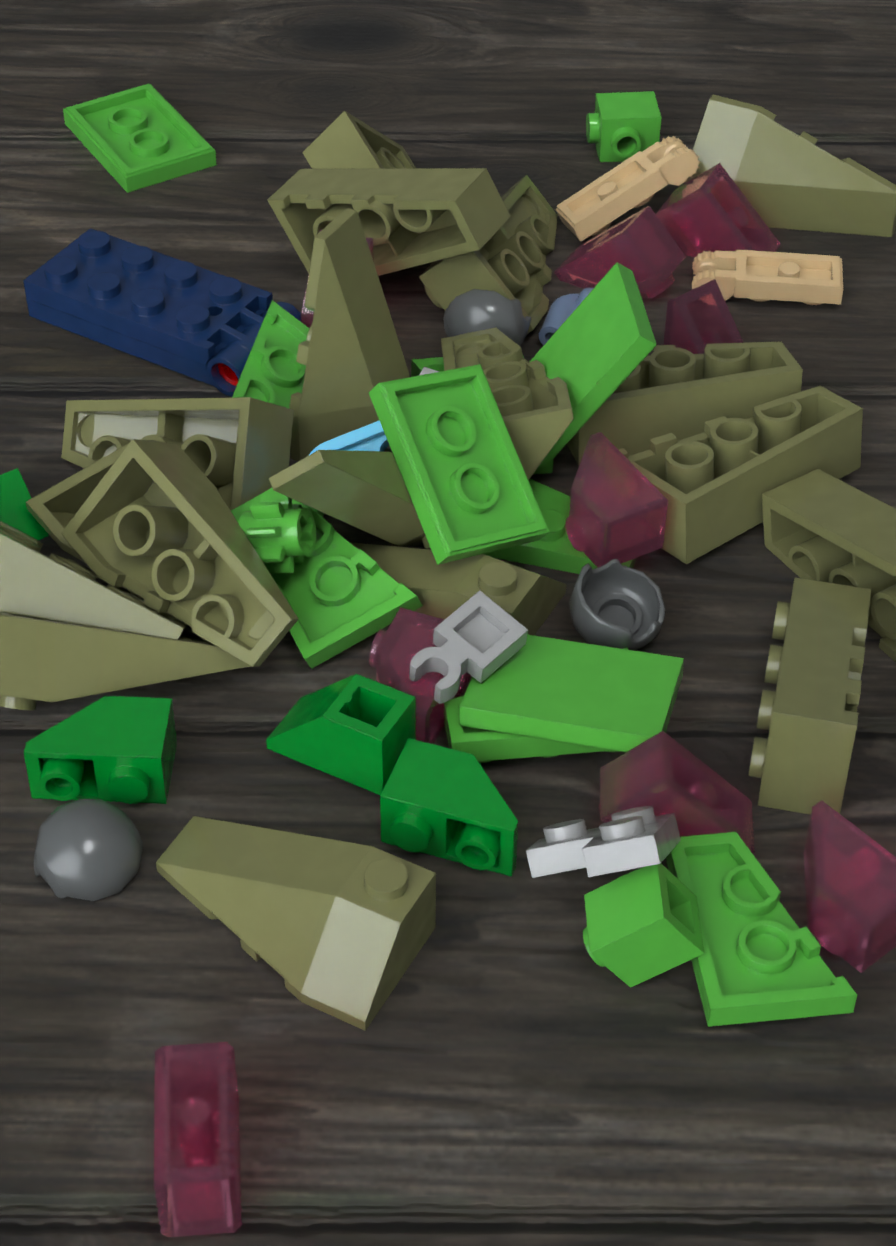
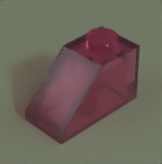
(714, 216)
(635, 243)
(614, 507)
(392, 656)
(675, 782)
(849, 889)

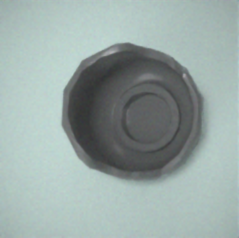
(486, 310)
(616, 606)
(87, 850)

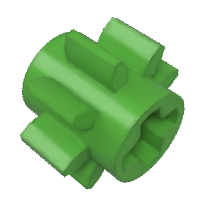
(279, 532)

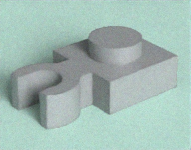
(470, 640)

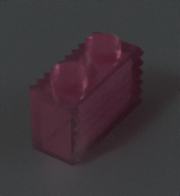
(197, 1140)

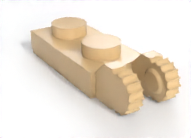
(627, 187)
(772, 275)

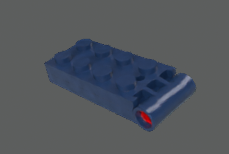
(151, 307)

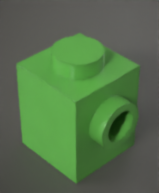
(623, 124)
(642, 924)

